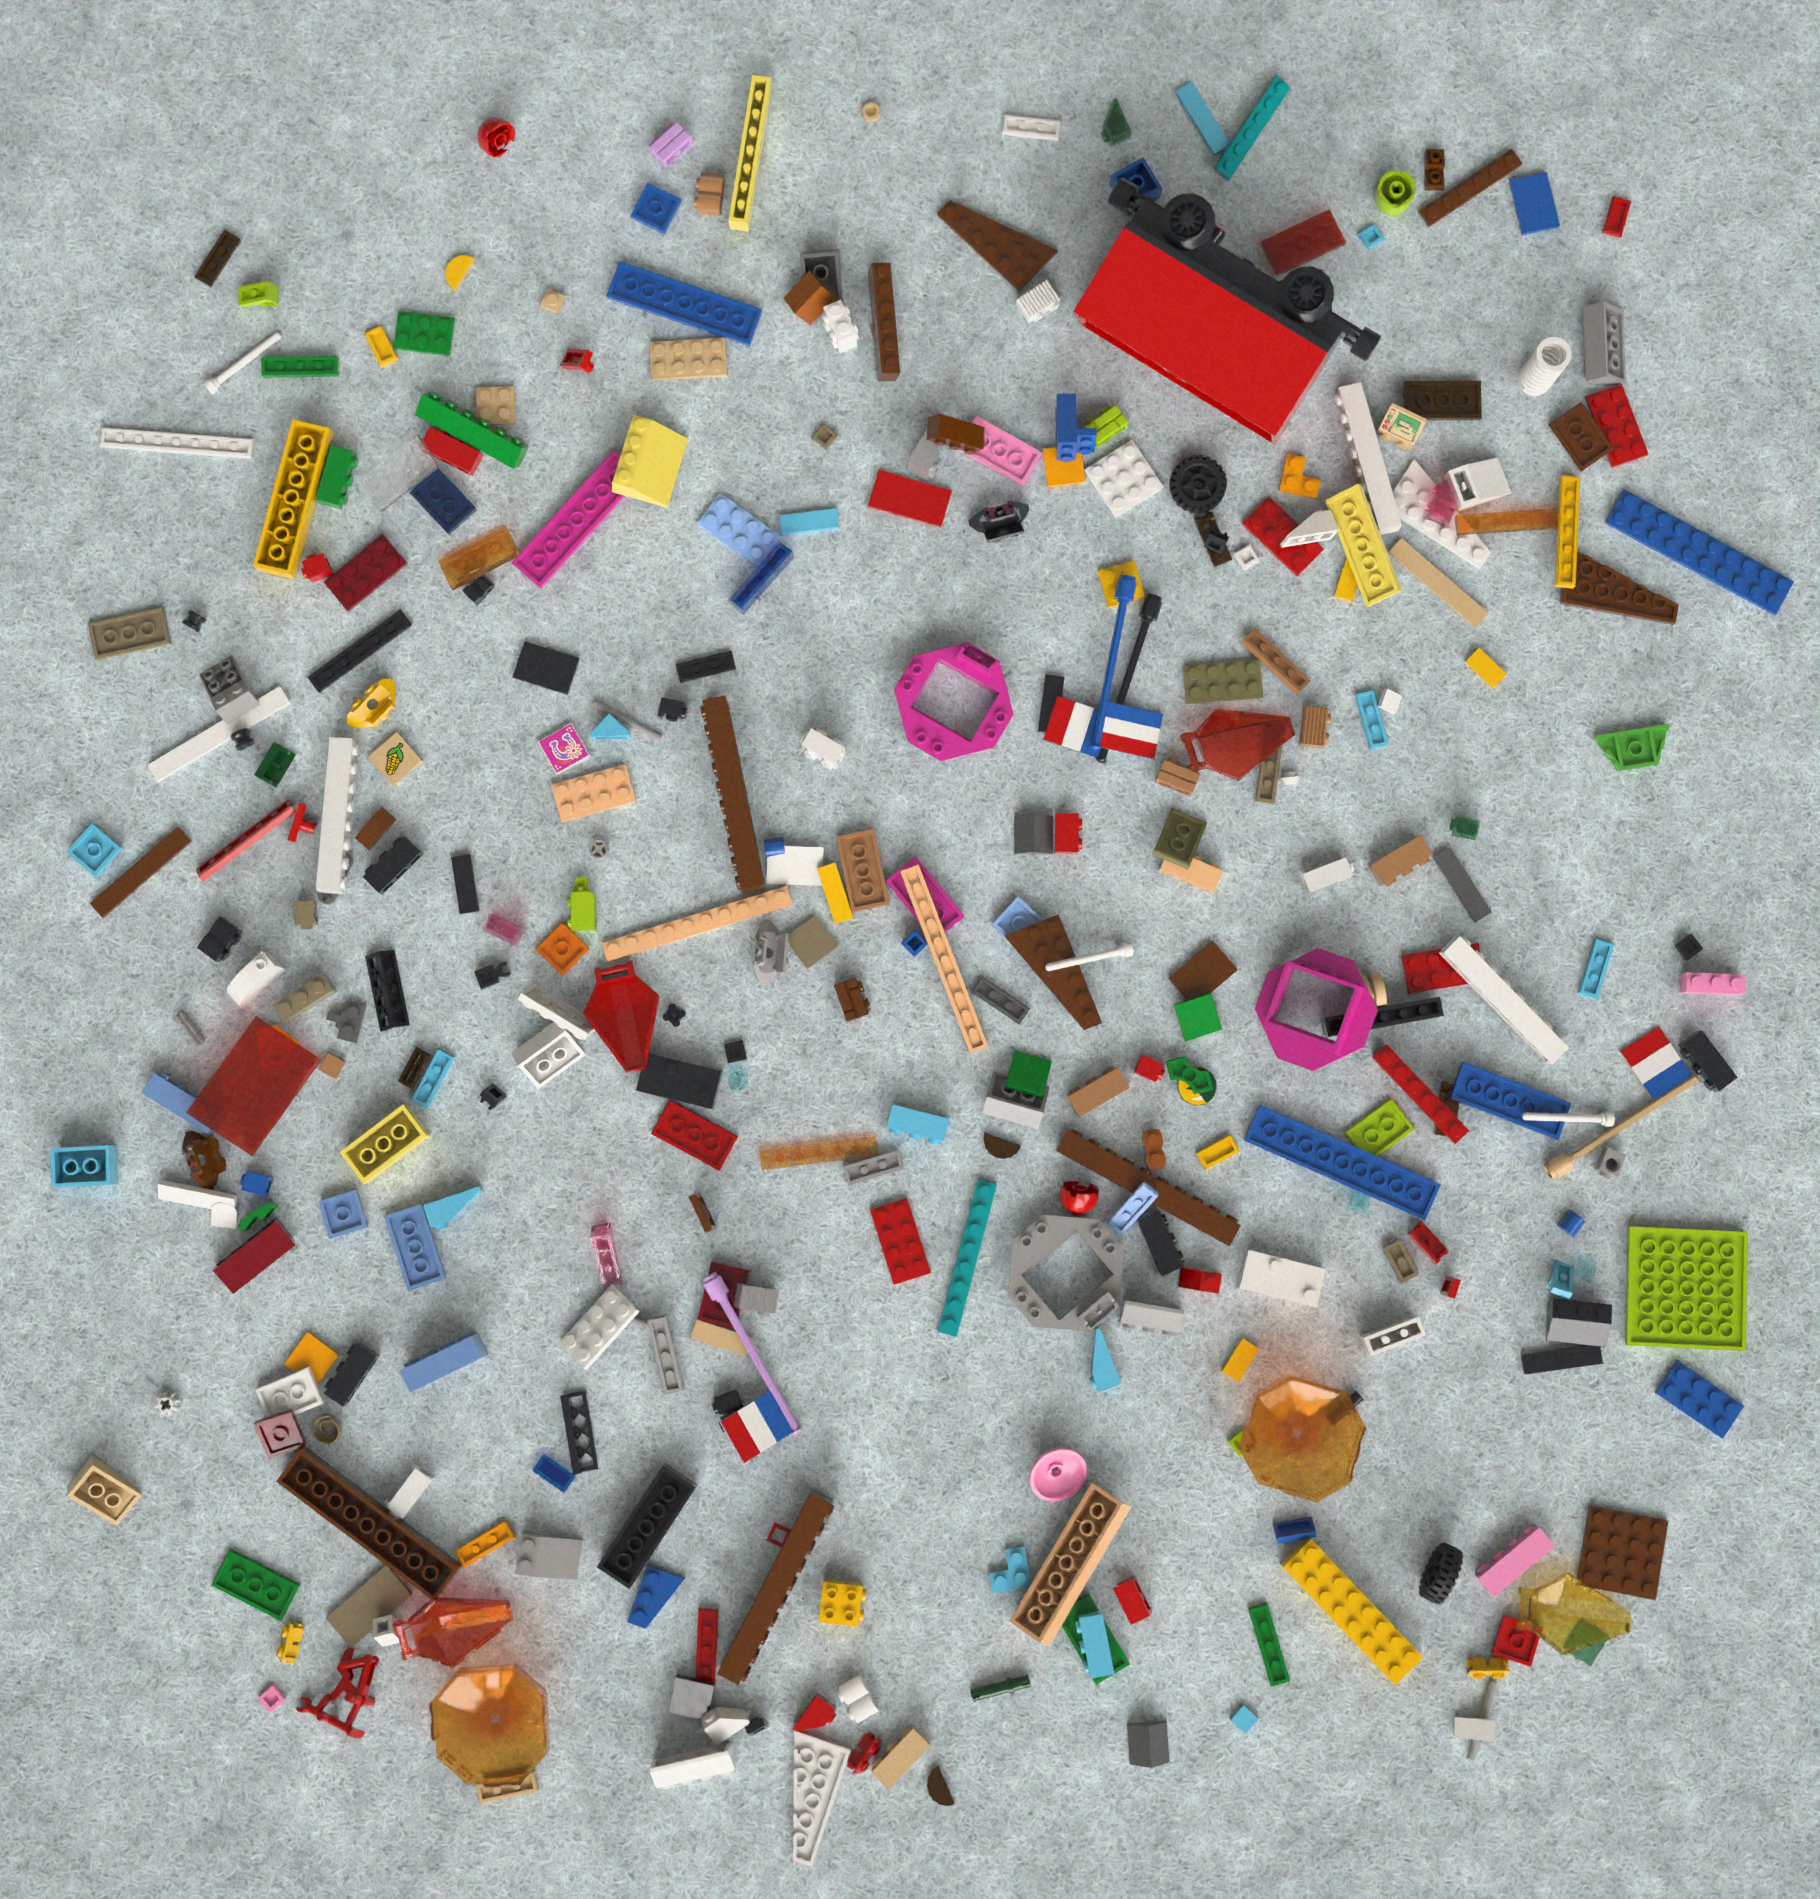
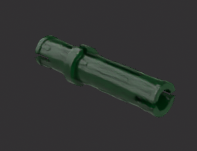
(1000, 1688)

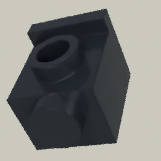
(672, 710)

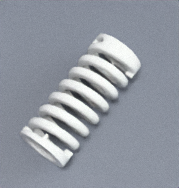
(1544, 366)

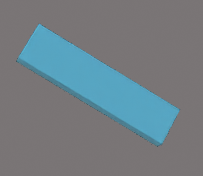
(1202, 118)

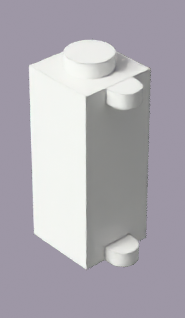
(1327, 874)
(409, 1492)

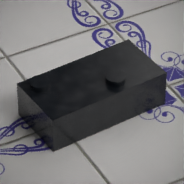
(680, 1081)

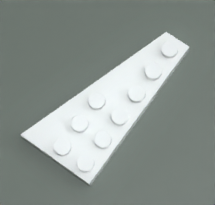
(1411, 499)
(816, 1781)

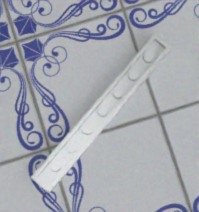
(177, 442)
(216, 735)

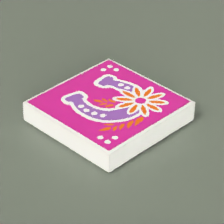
(564, 749)

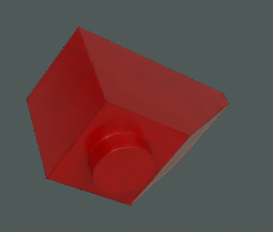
(1200, 1280)
(816, 1714)

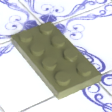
(1222, 681)

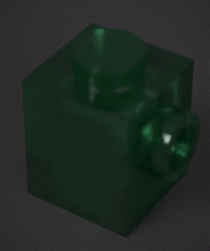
(1465, 827)

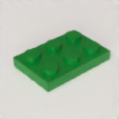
(424, 333)

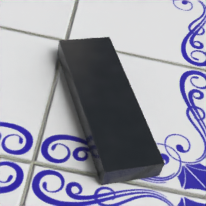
(705, 666)
(1052, 688)
(465, 884)

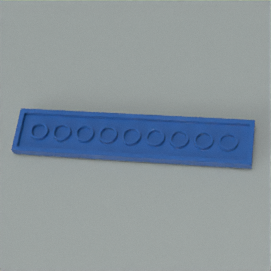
(1699, 552)
(1342, 1162)

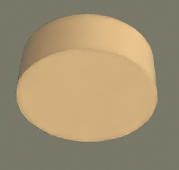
(870, 111)

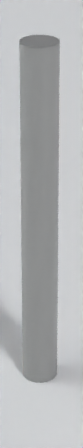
(627, 720)
(1483, 1715)

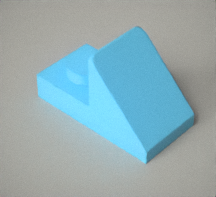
(1561, 1279)

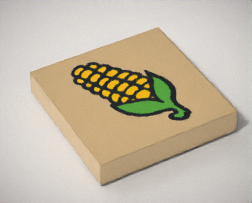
(395, 759)

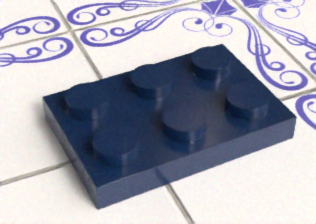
(443, 501)

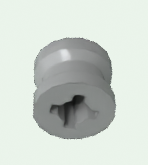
(596, 847)

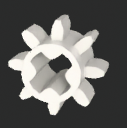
(173, 1402)

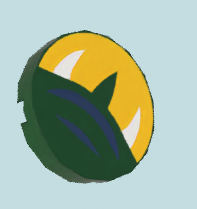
(1196, 1099)

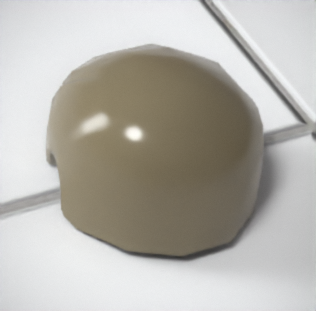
(325, 1421)

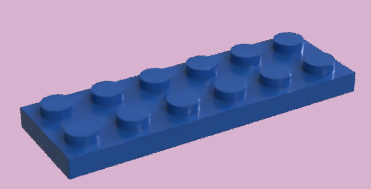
(1507, 1099)

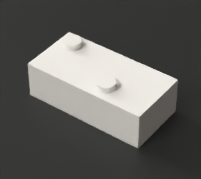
(1281, 1278)

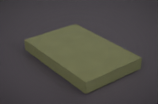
(1179, 838)

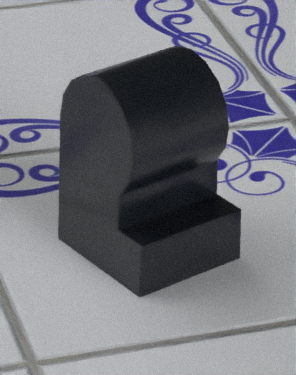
(479, 589)

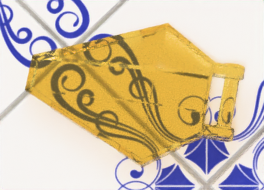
(1571, 1614)

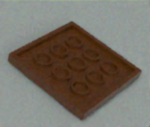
(1622, 1552)

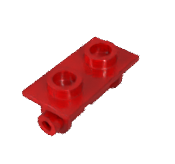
(860, 1760)

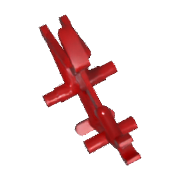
(354, 1695)

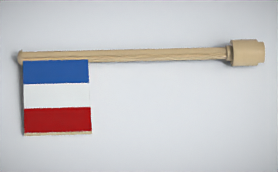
(1660, 1074)

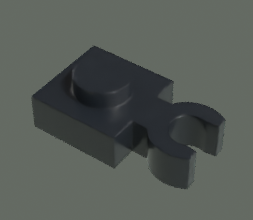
(489, 975)

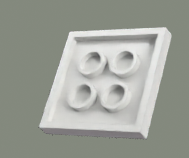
(1123, 479)

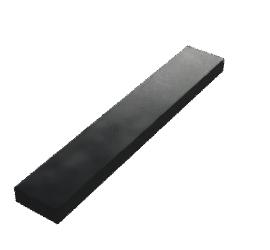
(359, 651)

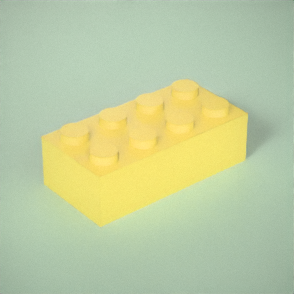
(385, 1144)

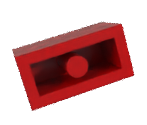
(1067, 833)

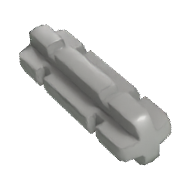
(190, 1028)

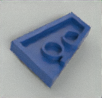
(652, 1595)

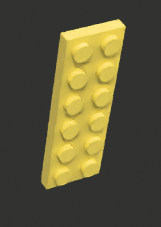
(1363, 545)

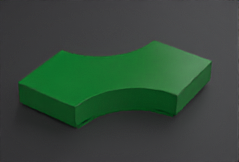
(1181, 1070)

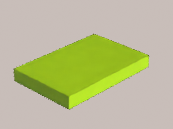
(1380, 1129)

